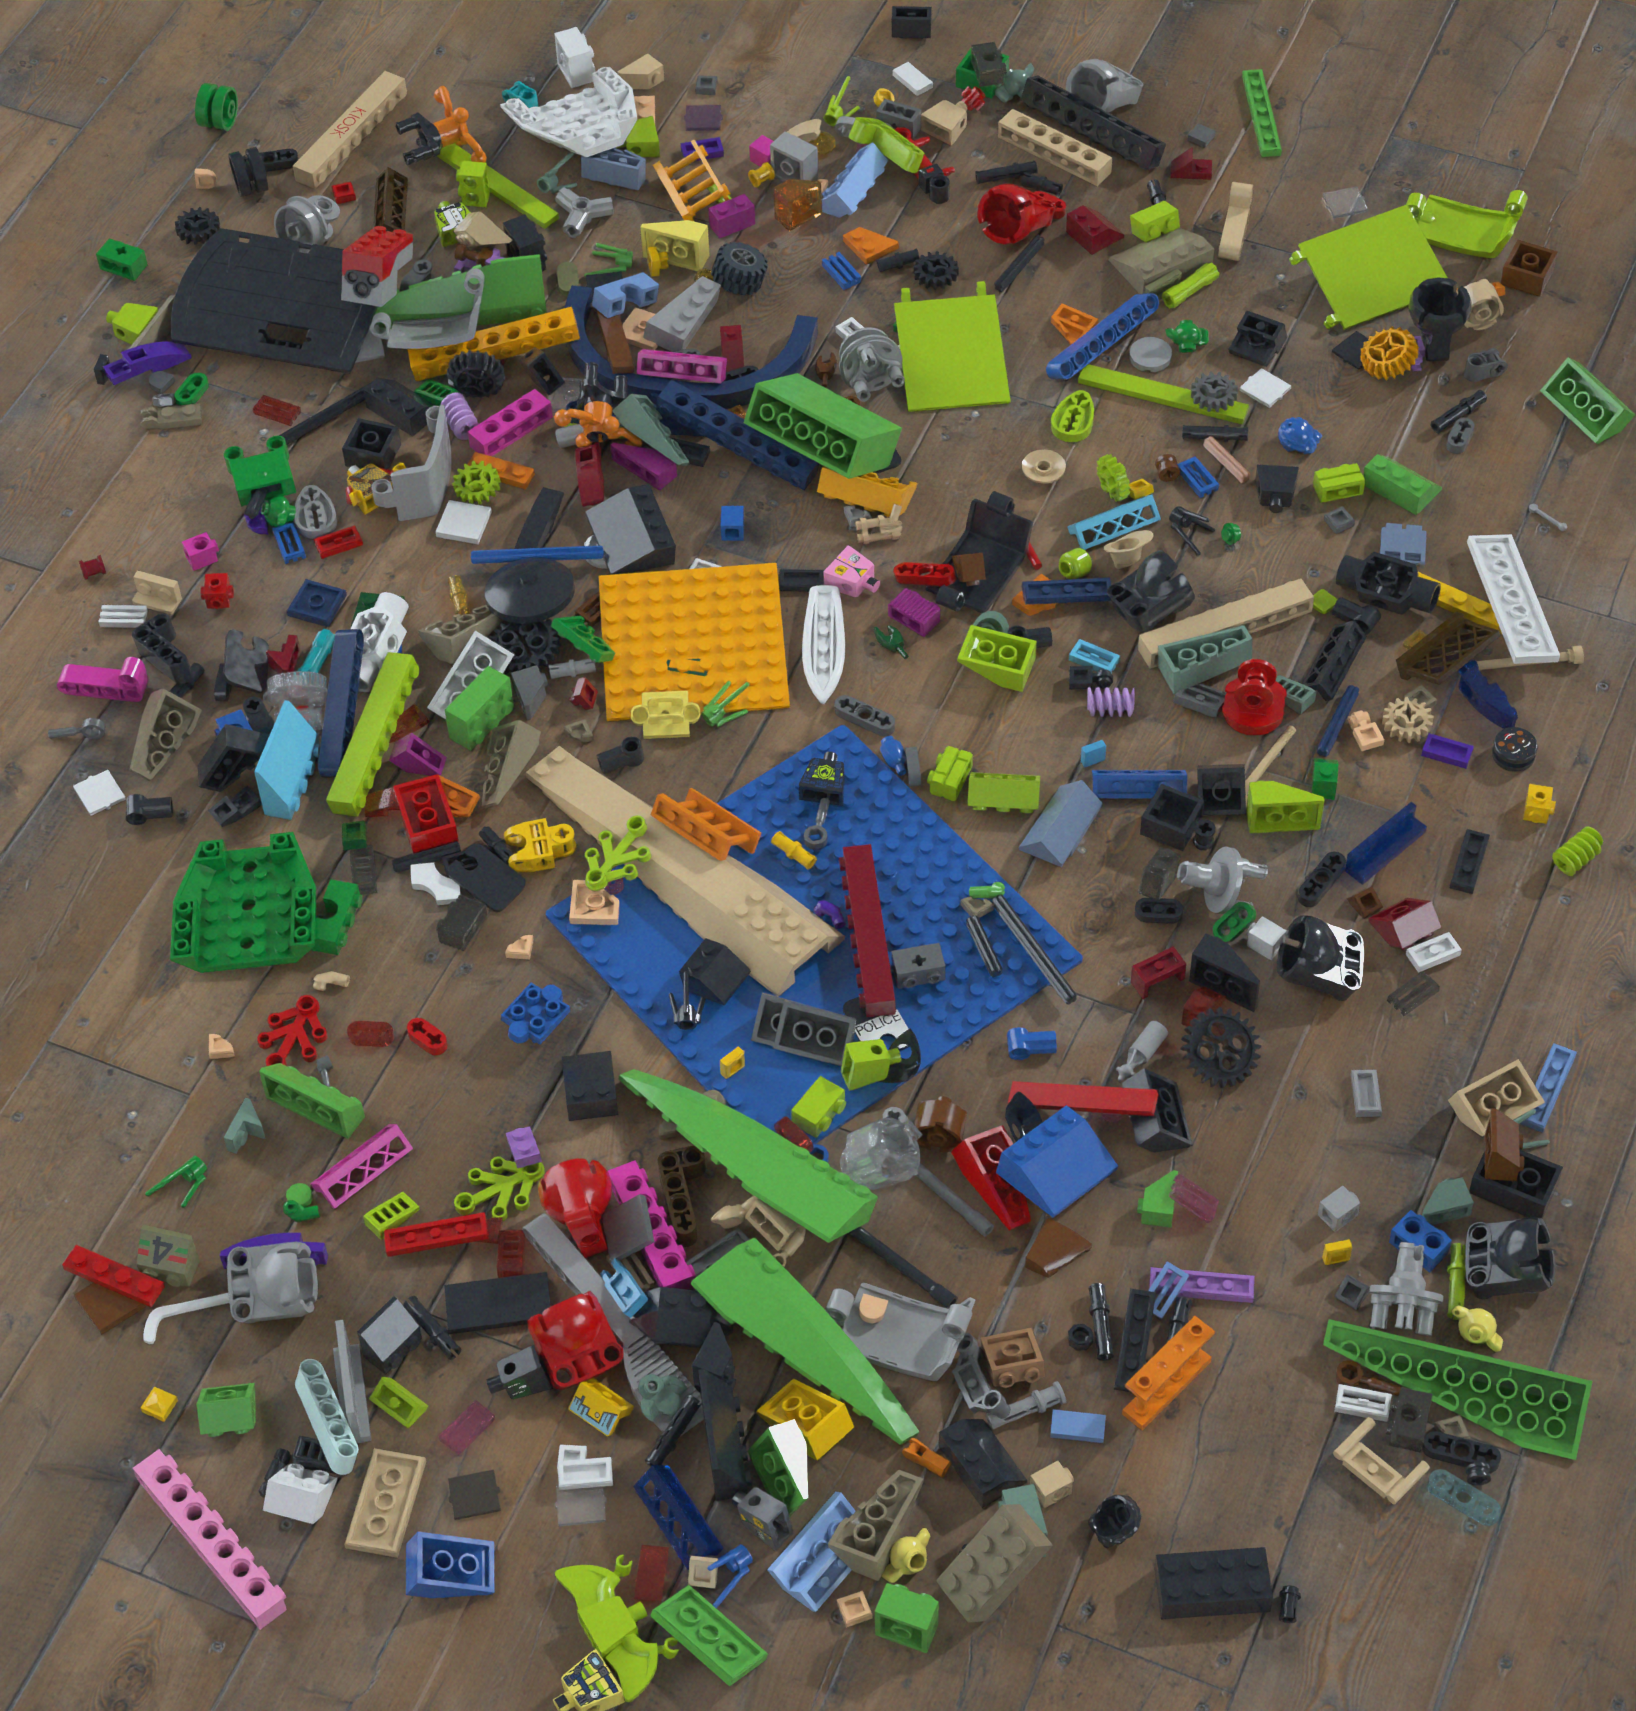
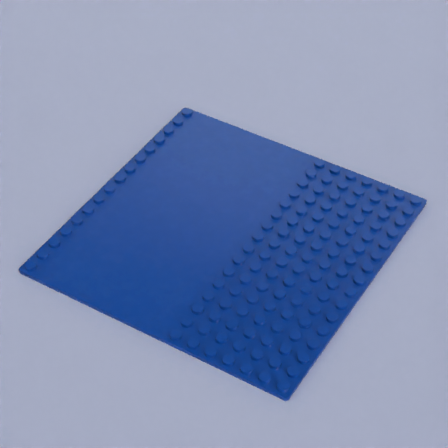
(920, 882)

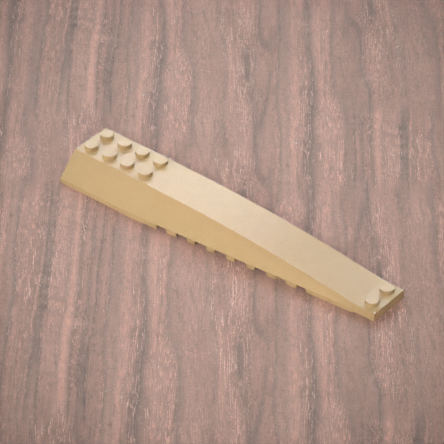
(714, 896)

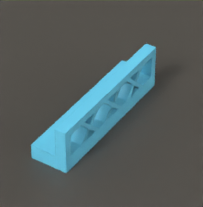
(1108, 516)

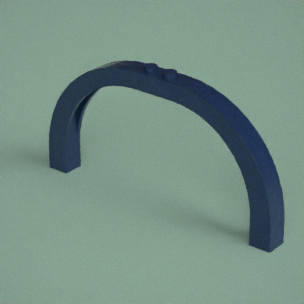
(725, 394)

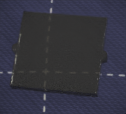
(474, 1494)

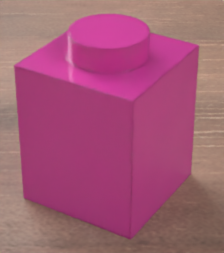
(760, 150)

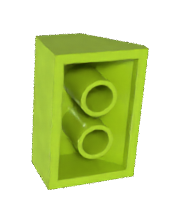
(1004, 791)

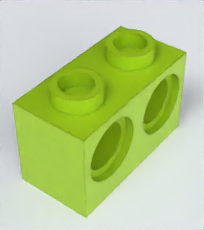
(473, 183)

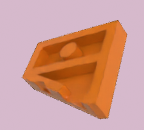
(869, 245)
(1072, 322)

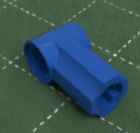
(1023, 1043)

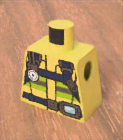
(589, 1686)

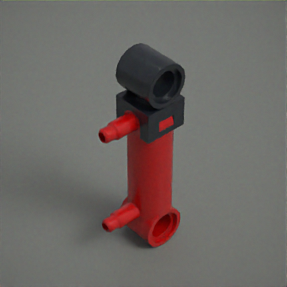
(931, 177)

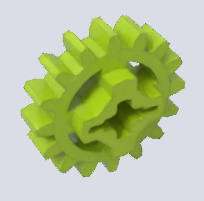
(1113, 477)
(476, 482)

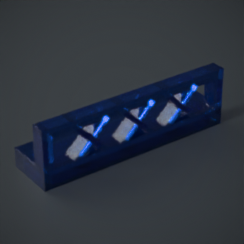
(1384, 844)
(682, 1508)

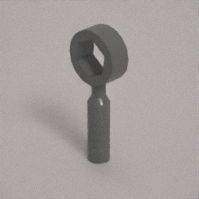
(85, 730)
(818, 829)

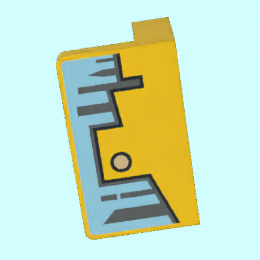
(599, 1406)

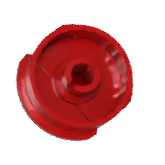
(1254, 699)

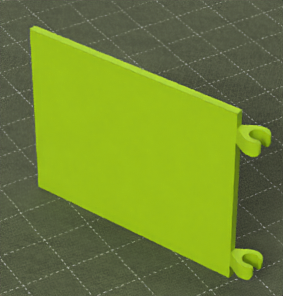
(1370, 266)
(951, 351)

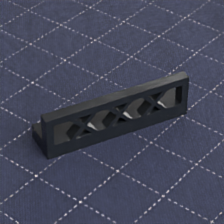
(1336, 661)

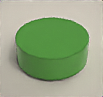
(300, 1193)

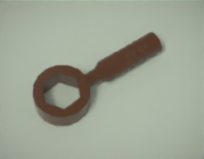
(1371, 1382)

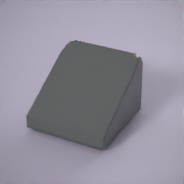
(1352, 1292)

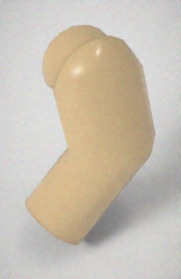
(330, 977)

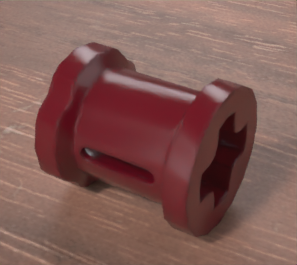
(92, 567)

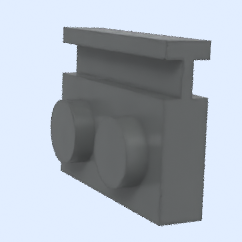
(1201, 699)

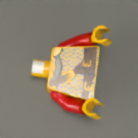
(360, 483)

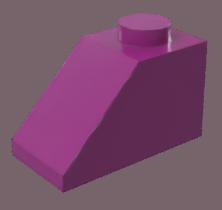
(417, 756)

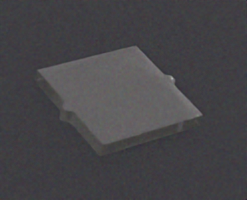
(1345, 202)
(580, 1506)

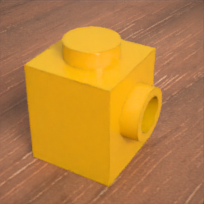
(1539, 804)

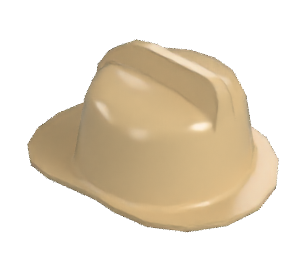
(1128, 548)

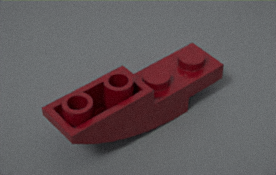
(590, 474)

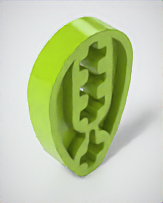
(1083, 420)

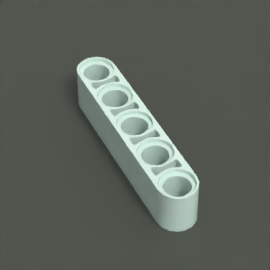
(326, 1416)

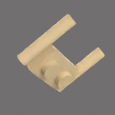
(1372, 1468)

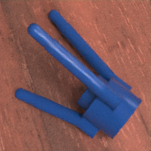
(735, 1560)

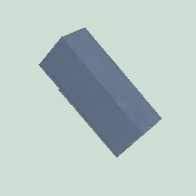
(1062, 823)

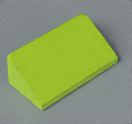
(398, 1401)

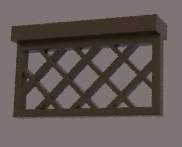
(1442, 641)

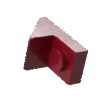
(1189, 168)
(286, 659)

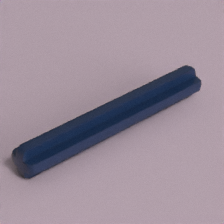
(1338, 720)

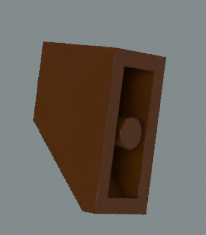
(969, 568)

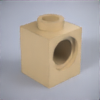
(1052, 1483)

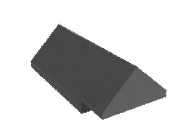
(803, 1029)

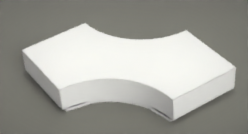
(427, 878)

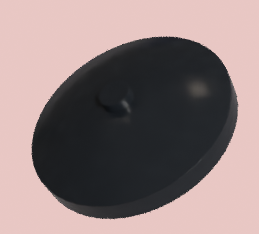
(529, 590)

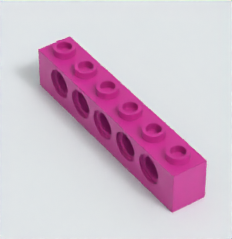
(624, 1182)

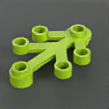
(597, 877)
(502, 1185)

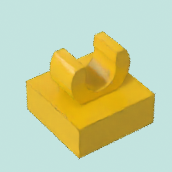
(655, 261)

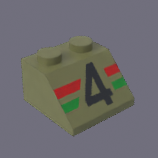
(167, 1256)

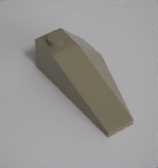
(509, 752)

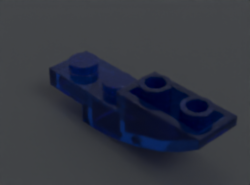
(1486, 697)

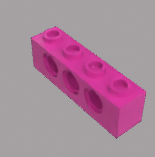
(681, 366)
(510, 423)

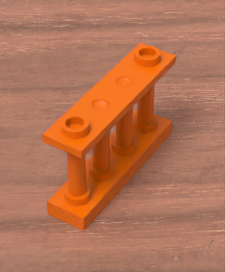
(705, 824)
(1168, 1373)

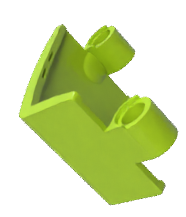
(1467, 227)

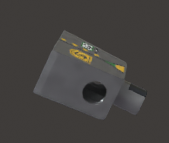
(764, 1516)

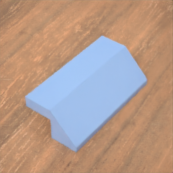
(808, 1566)

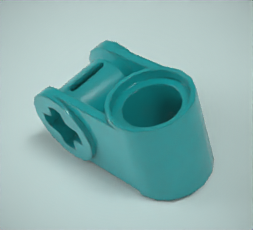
(523, 92)

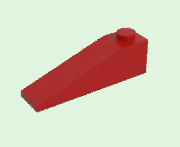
(978, 1162)

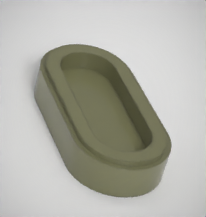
(567, 276)

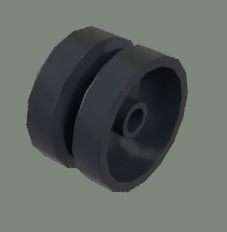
(250, 171)

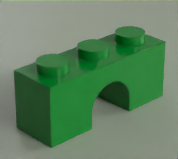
(342, 900)

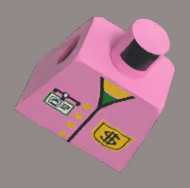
(851, 573)

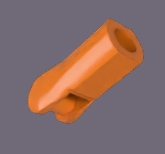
(929, 1459)

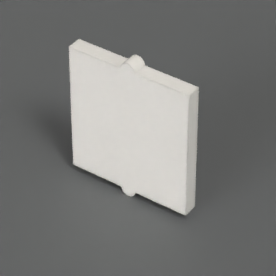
(1265, 388)
(99, 792)

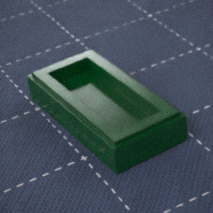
(354, 835)

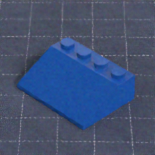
(1057, 1162)

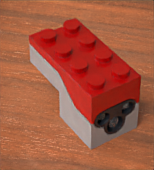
(372, 265)

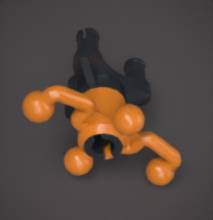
(440, 133)
(595, 410)

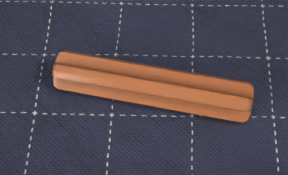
(1226, 459)

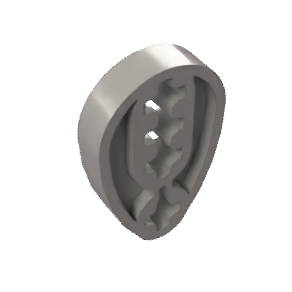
(325, 512)

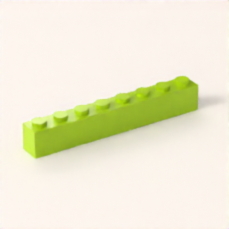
(372, 734)

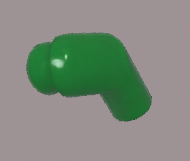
(298, 1212)

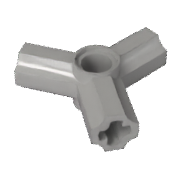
(581, 210)

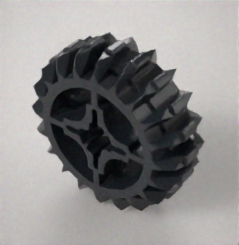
(475, 374)

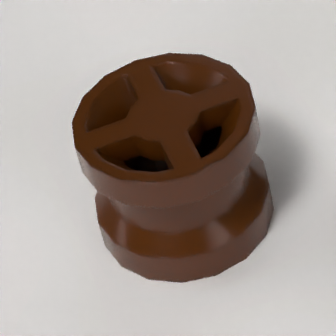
(1167, 467)

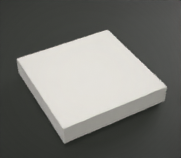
(463, 522)

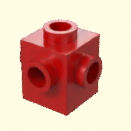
(217, 591)

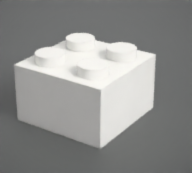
(574, 57)

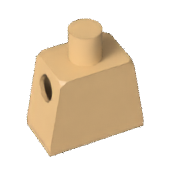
(945, 121)

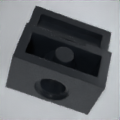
(1258, 338)

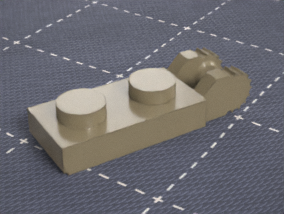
(171, 416)

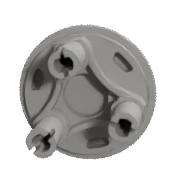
(870, 362)

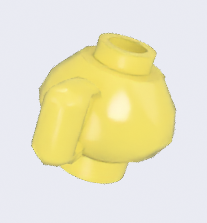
(1478, 1327)
(907, 1556)

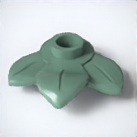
(664, 1398)

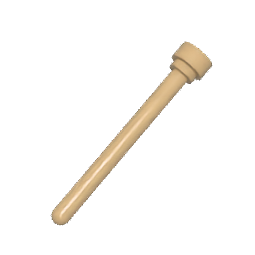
(1573, 655)

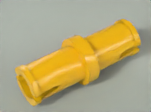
(794, 850)

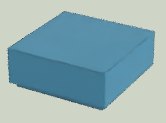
(1093, 753)

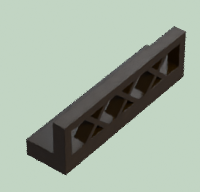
(386, 199)

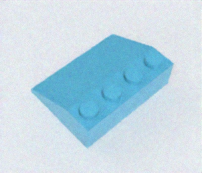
(286, 763)

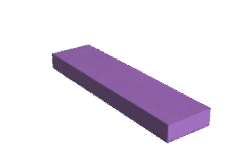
(1209, 1285)

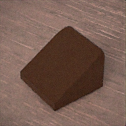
(1365, 902)

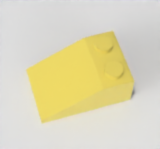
(682, 240)

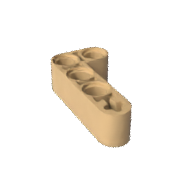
(1236, 221)

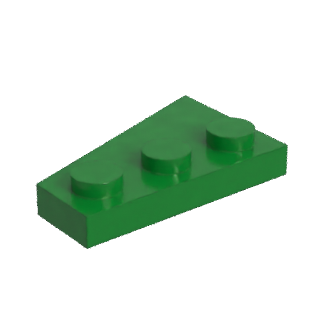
(583, 638)

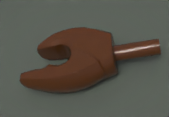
(826, 370)

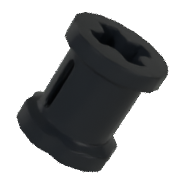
(1203, 837)

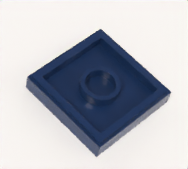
(316, 603)

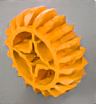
(1389, 353)

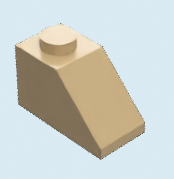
(643, 73)

